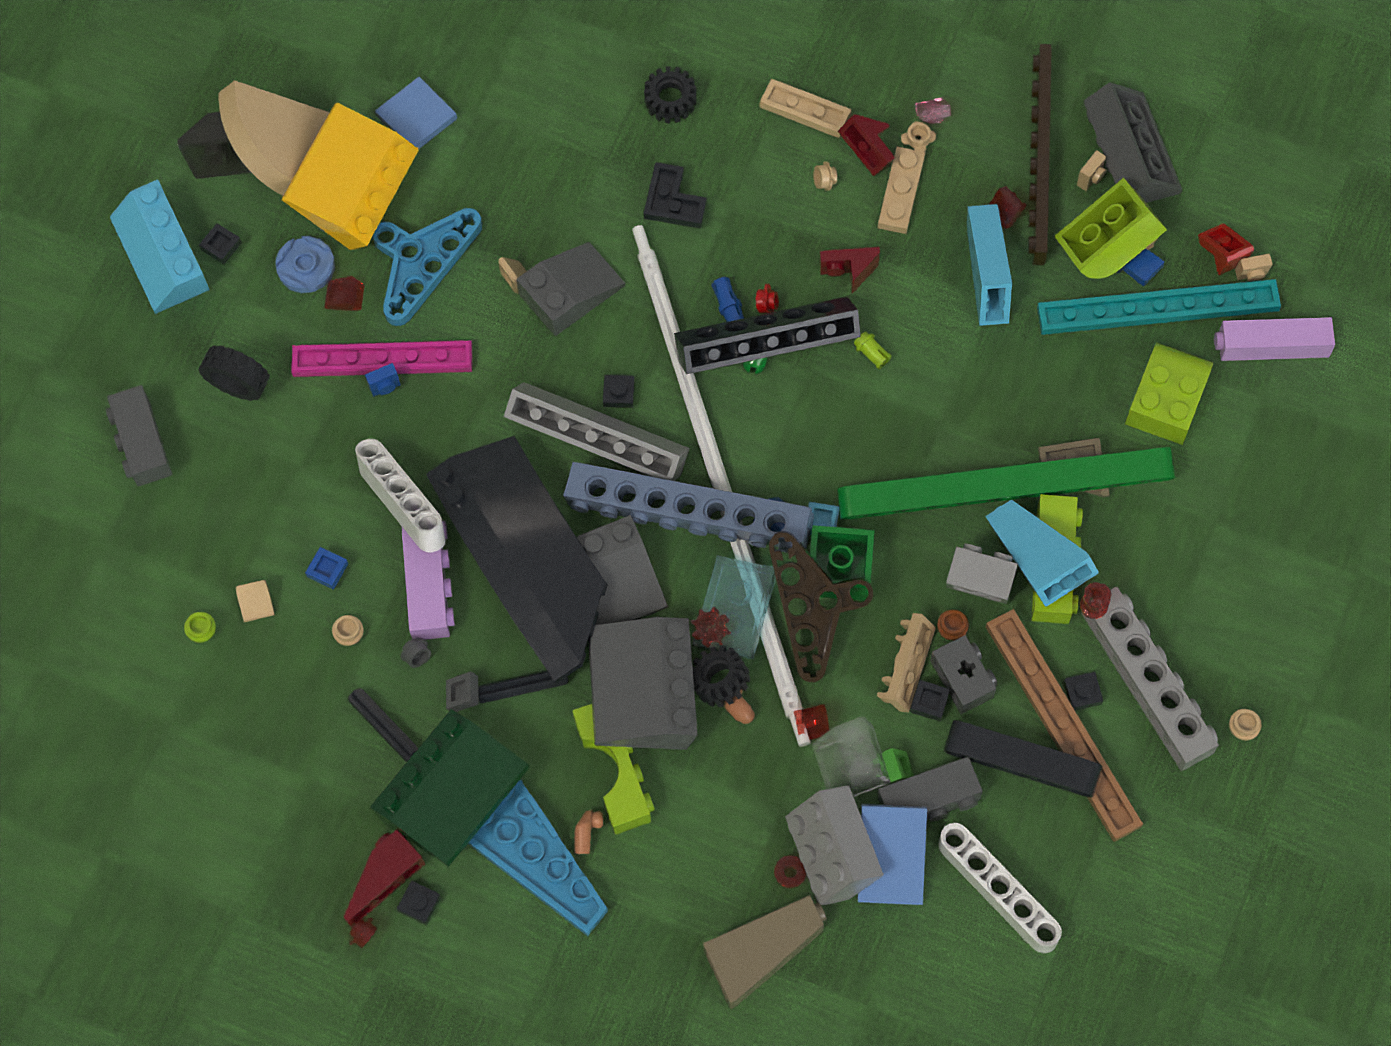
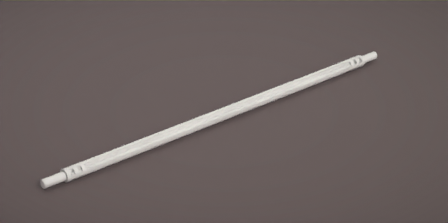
(715, 468)

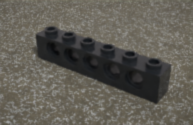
(767, 335)

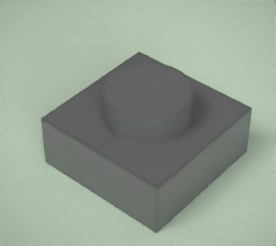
(462, 692)

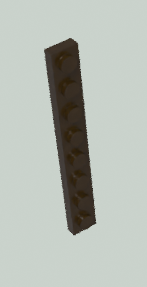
(1040, 163)

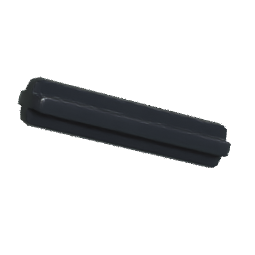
(517, 686)
(382, 724)

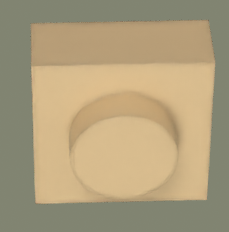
(1092, 171)
(1253, 267)

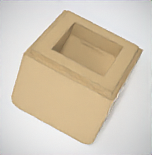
(511, 270)
(255, 600)

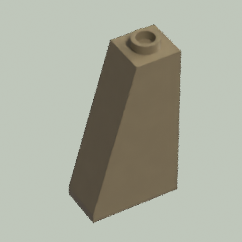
(761, 947)

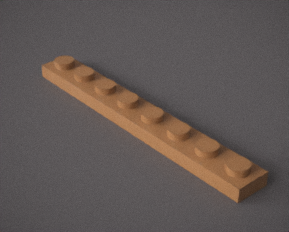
(1061, 720)

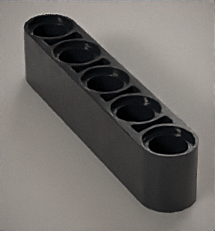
(1023, 758)

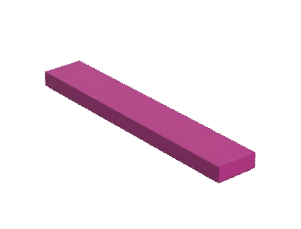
(367, 357)

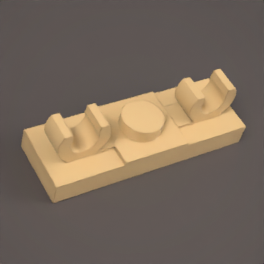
(908, 662)

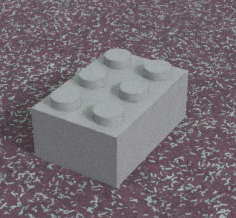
(834, 845)

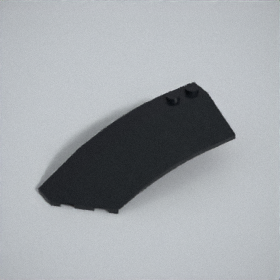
(524, 549)

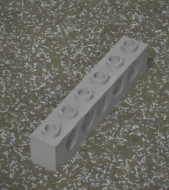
(1183, 748)

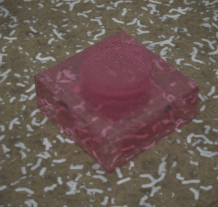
(933, 110)

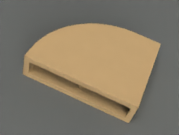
(269, 131)

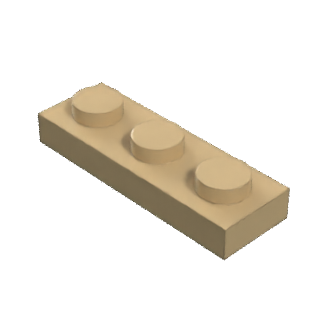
(805, 108)
(901, 190)

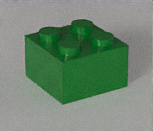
(843, 556)

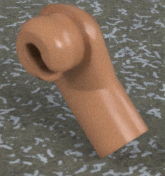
(740, 710)
(583, 830)

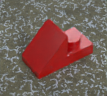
(1226, 247)

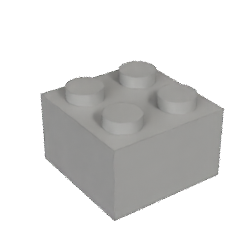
(981, 573)

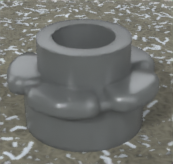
(415, 653)

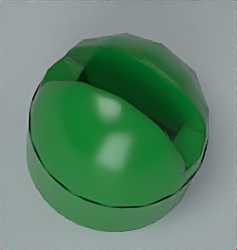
(758, 364)

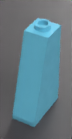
(989, 265)
(1042, 554)

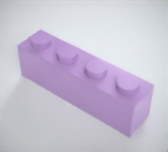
(427, 590)

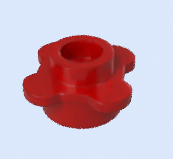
(766, 299)

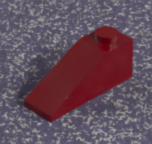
(386, 870)

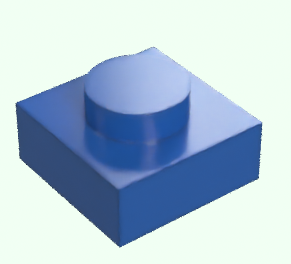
(383, 380)
(326, 568)

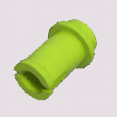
(872, 349)

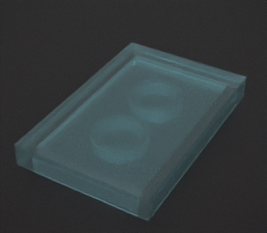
(743, 595)

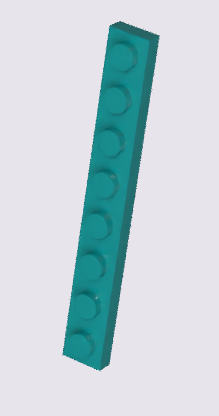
(1158, 307)

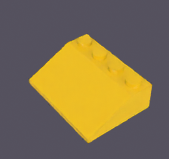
(350, 176)

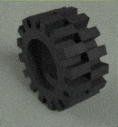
(666, 80)
(726, 688)

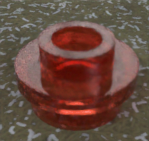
(789, 862)

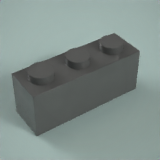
(138, 436)
(937, 789)

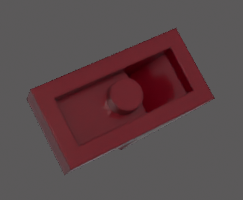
(863, 138)
(856, 261)

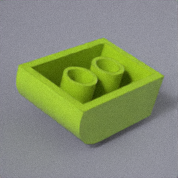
(1110, 232)
(1169, 393)

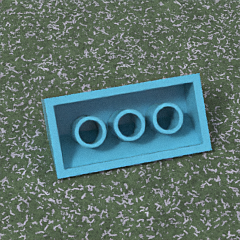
(157, 248)

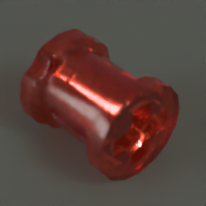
(1092, 609)

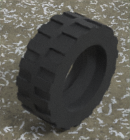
(234, 373)

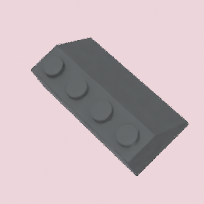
(1131, 141)

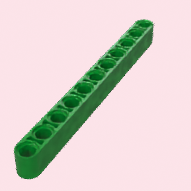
(1005, 483)

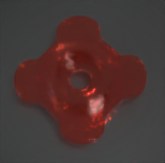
(362, 932)

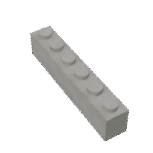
(596, 432)

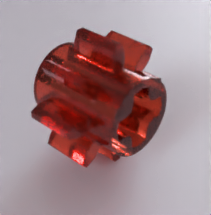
(713, 634)

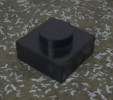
(220, 243)
(618, 391)
(1083, 691)
(930, 700)
(418, 903)

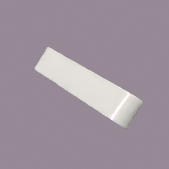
(400, 495)
(1002, 903)

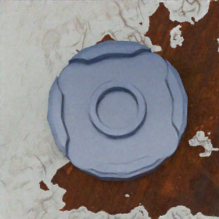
(305, 264)

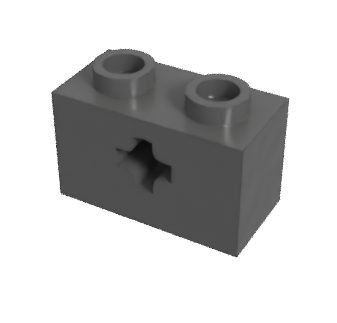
(964, 691)

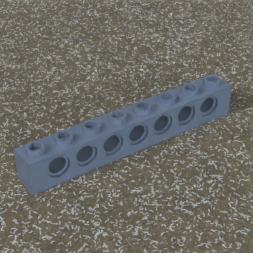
(587, 478)

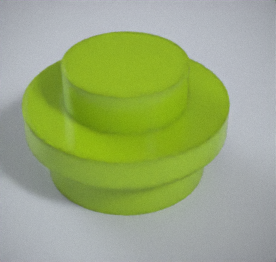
(200, 627)

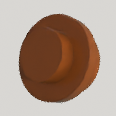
(952, 624)

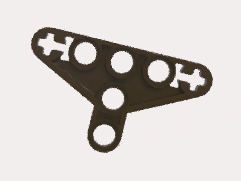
(816, 618)

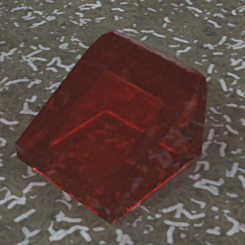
(344, 294)

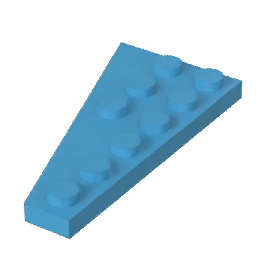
(531, 853)

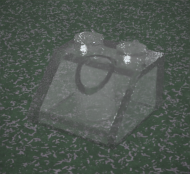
(851, 757)

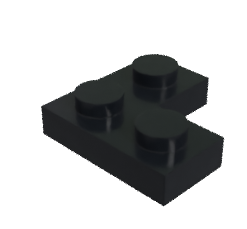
(667, 203)

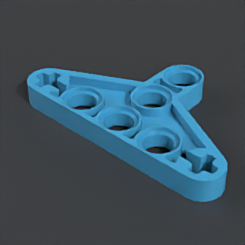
(430, 248)

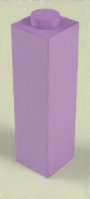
(1275, 339)

